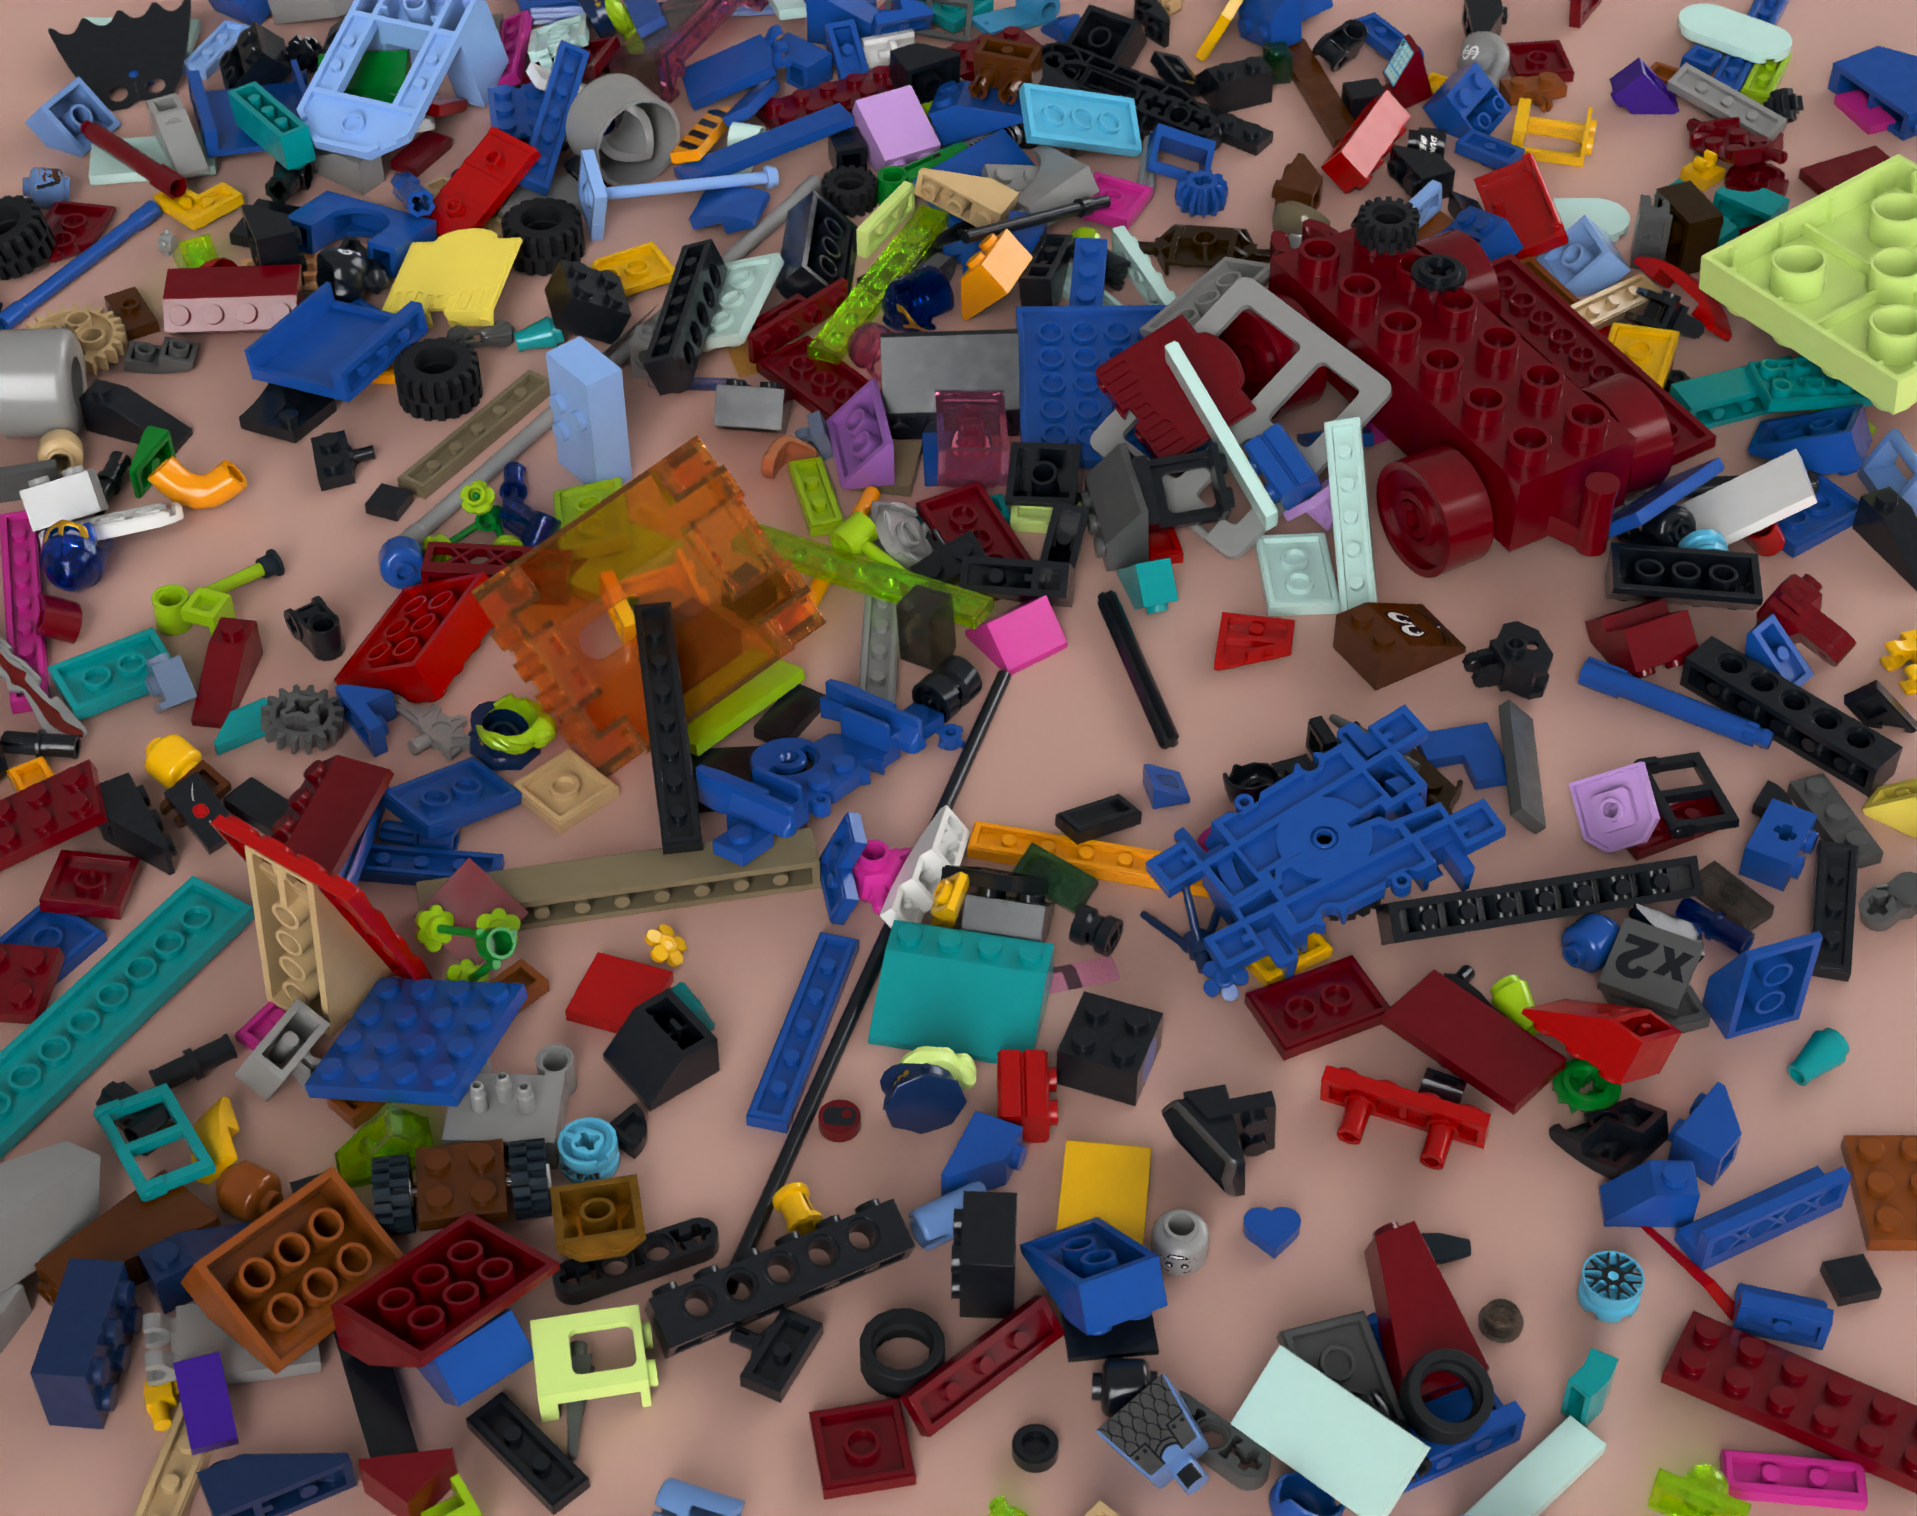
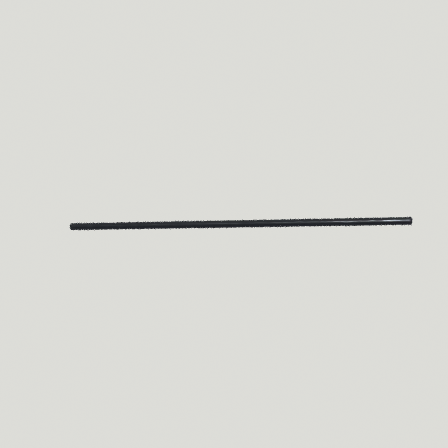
(858, 999)

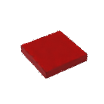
(613, 990)

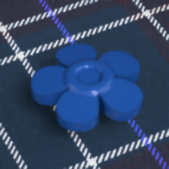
(1217, 982)

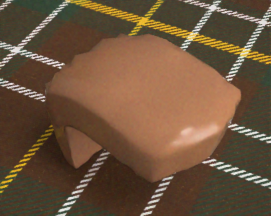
(783, 451)

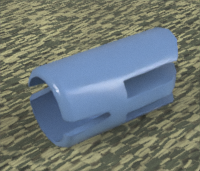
(934, 1220)
(687, 1499)

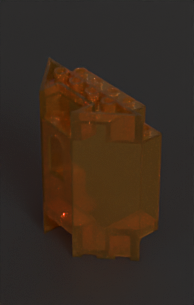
(665, 538)

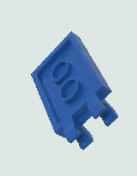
(736, 68)

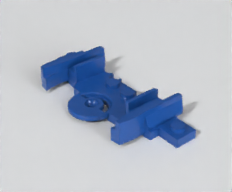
(780, 804)

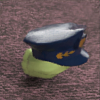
(927, 1088)

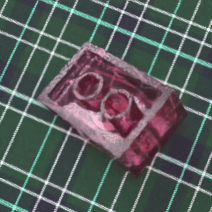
(971, 439)

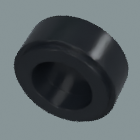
(1035, 1448)

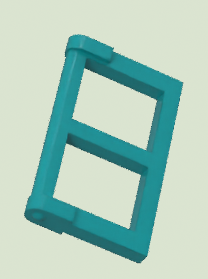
(157, 1186)

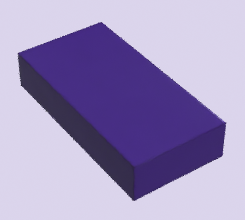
(205, 1403)

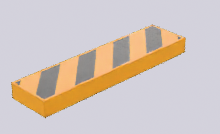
(701, 137)

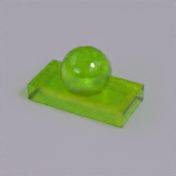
(1698, 1493)

